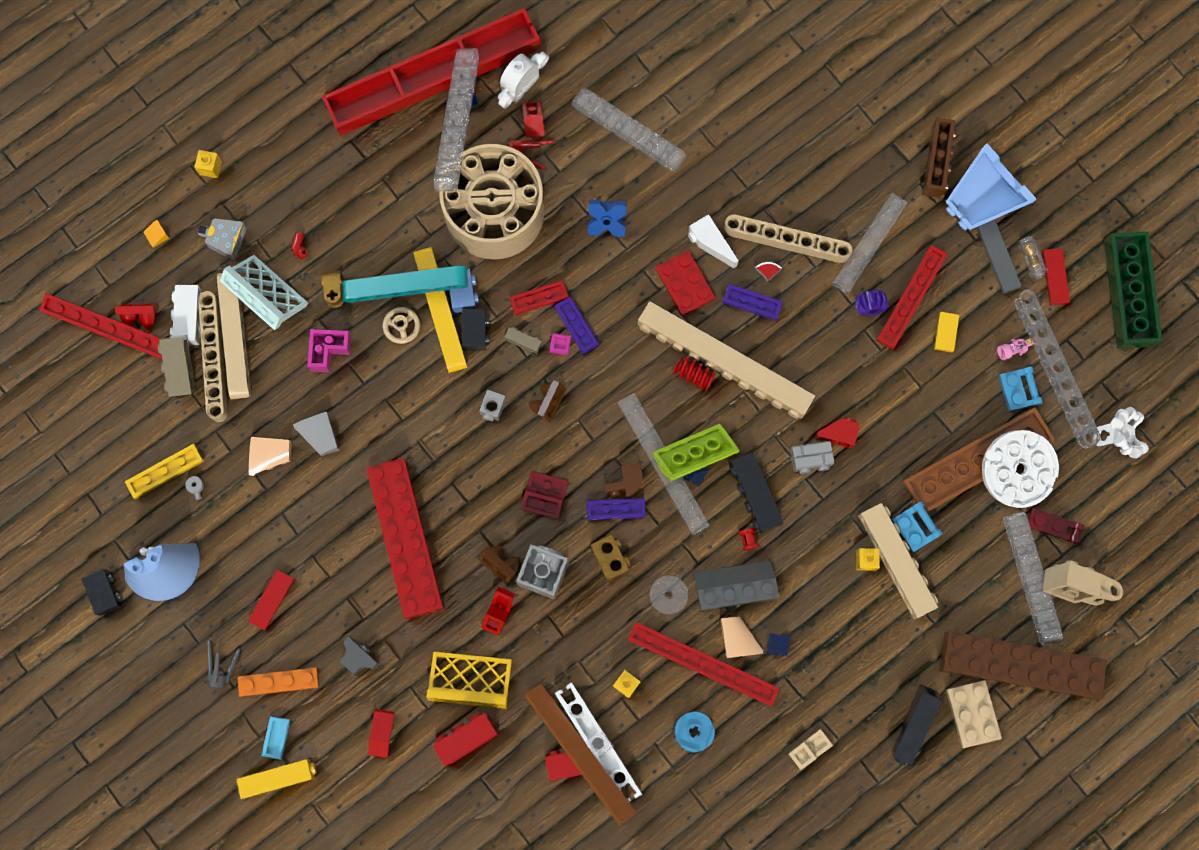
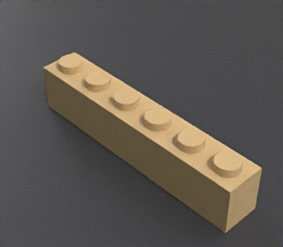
(898, 561)

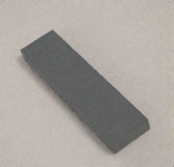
(999, 257)

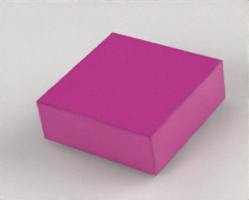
(560, 344)

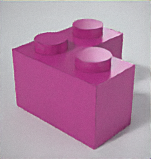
(324, 344)

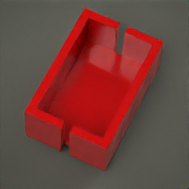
(465, 738)

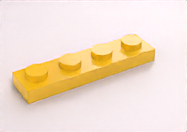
(164, 471)

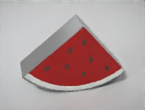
(768, 269)

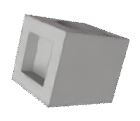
(492, 397)

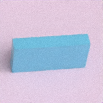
(276, 737)

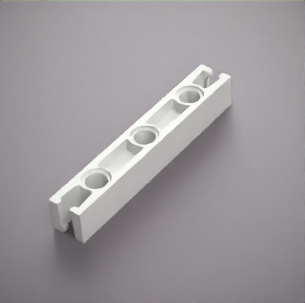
(589, 728)

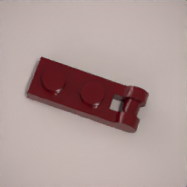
(1054, 526)

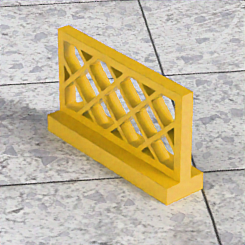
(469, 697)

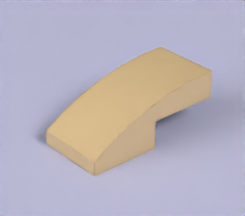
(810, 749)

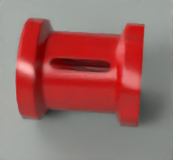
(748, 539)

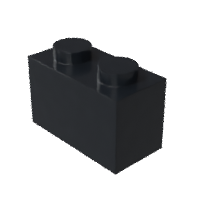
(474, 329)
(102, 592)

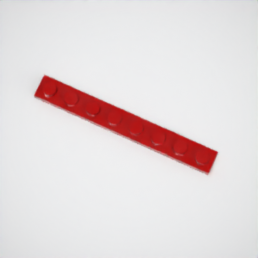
(100, 324)
(703, 664)

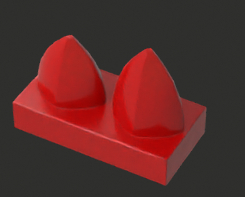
(145, 312)

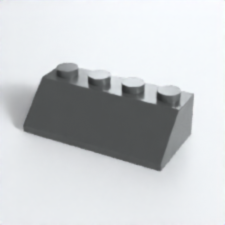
(735, 585)

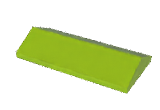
(695, 452)

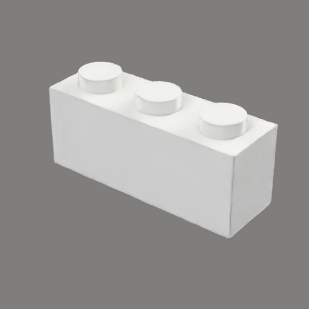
(186, 313)

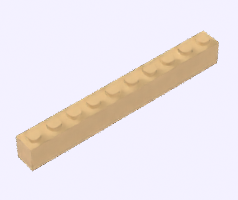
(725, 360)

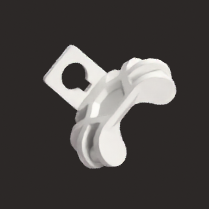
(1123, 433)

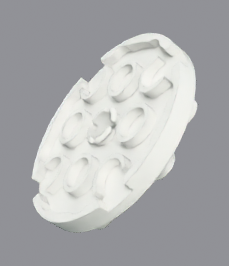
(1039, 471)

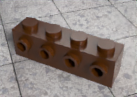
(938, 157)

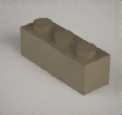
(523, 340)

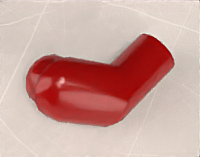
(297, 247)

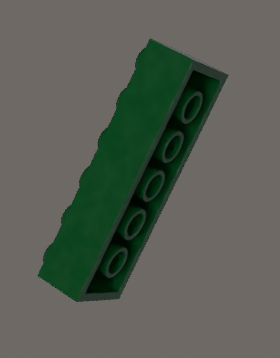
(1132, 290)

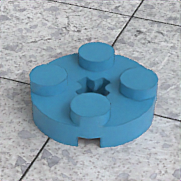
(700, 741)

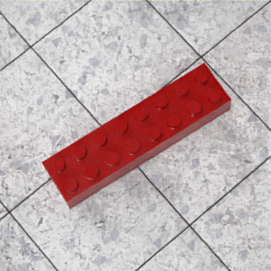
(405, 539)

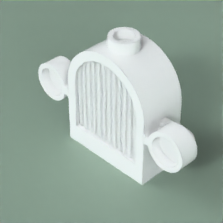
(519, 77)

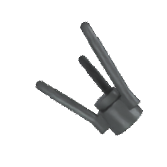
(216, 677)

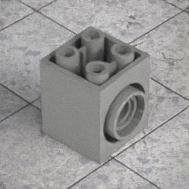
(543, 571)

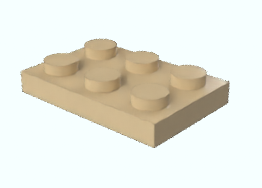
(973, 714)

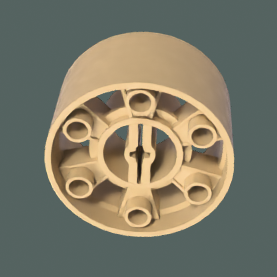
(499, 197)

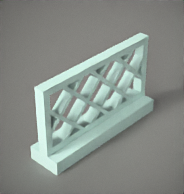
(254, 297)

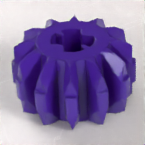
(871, 302)

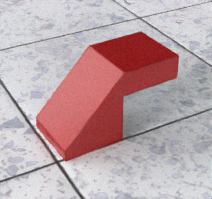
(498, 611)
(380, 733)

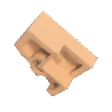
(268, 453)
(738, 638)

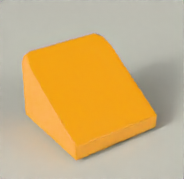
(156, 234)

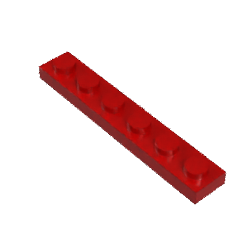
(911, 297)

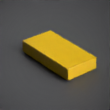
(946, 332)

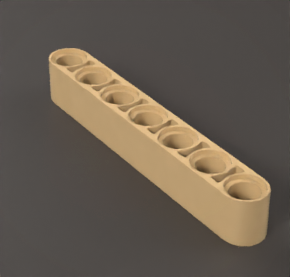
(796, 235)
(234, 343)
(217, 364)

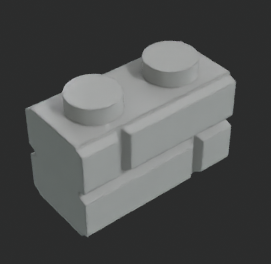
(812, 456)

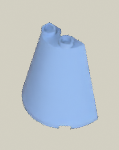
(986, 192)
(165, 571)

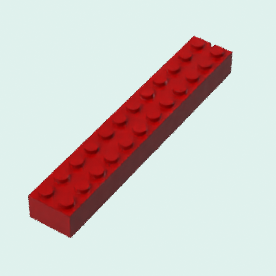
(428, 72)

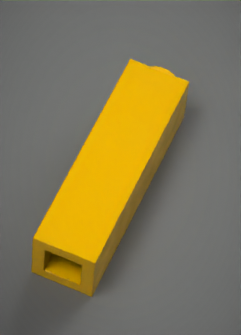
(276, 778)

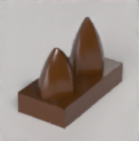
(553, 395)
(493, 560)

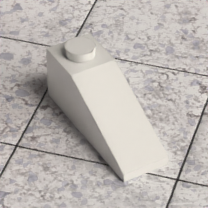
(709, 239)

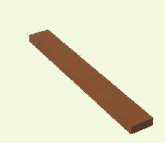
(580, 754)

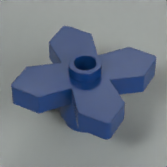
(607, 216)

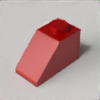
(533, 119)
(840, 433)
(560, 766)

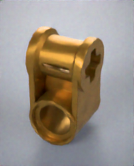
(332, 286)

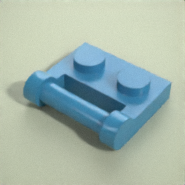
(1014, 390)
(912, 530)

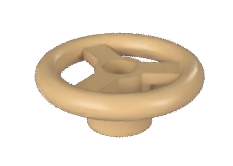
(400, 318)

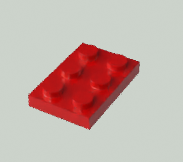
(685, 283)

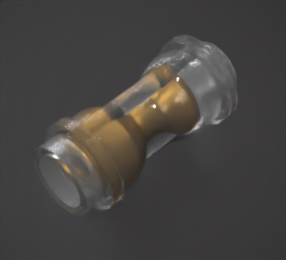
(1029, 250)

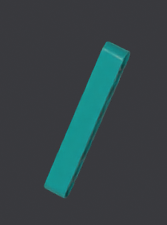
(405, 284)

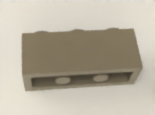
(177, 365)

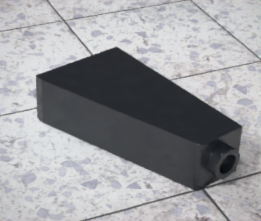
(916, 724)

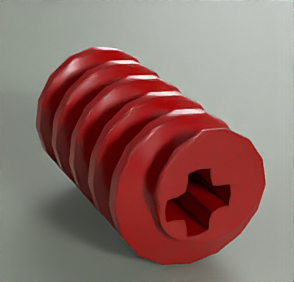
(694, 373)

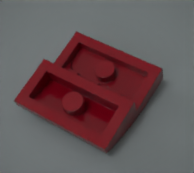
(544, 494)

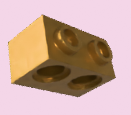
(606, 559)

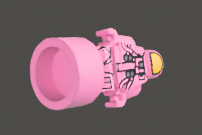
(1017, 346)

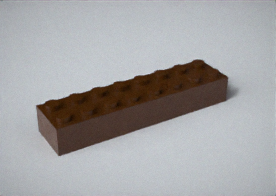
(1023, 665)

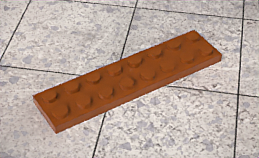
(964, 467)

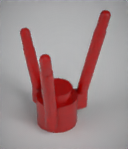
(521, 145)

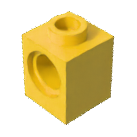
(208, 164)
(867, 559)
(626, 684)

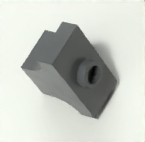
(357, 657)

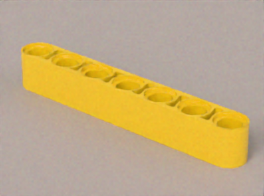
(442, 316)

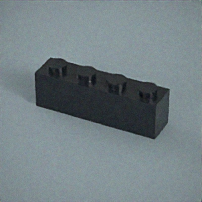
(756, 493)

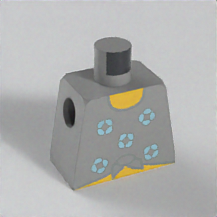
(224, 236)

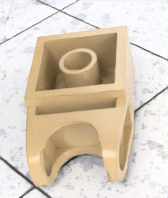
(1079, 584)

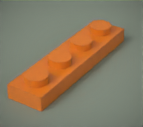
(278, 682)

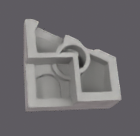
(318, 433)

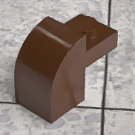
(631, 482)

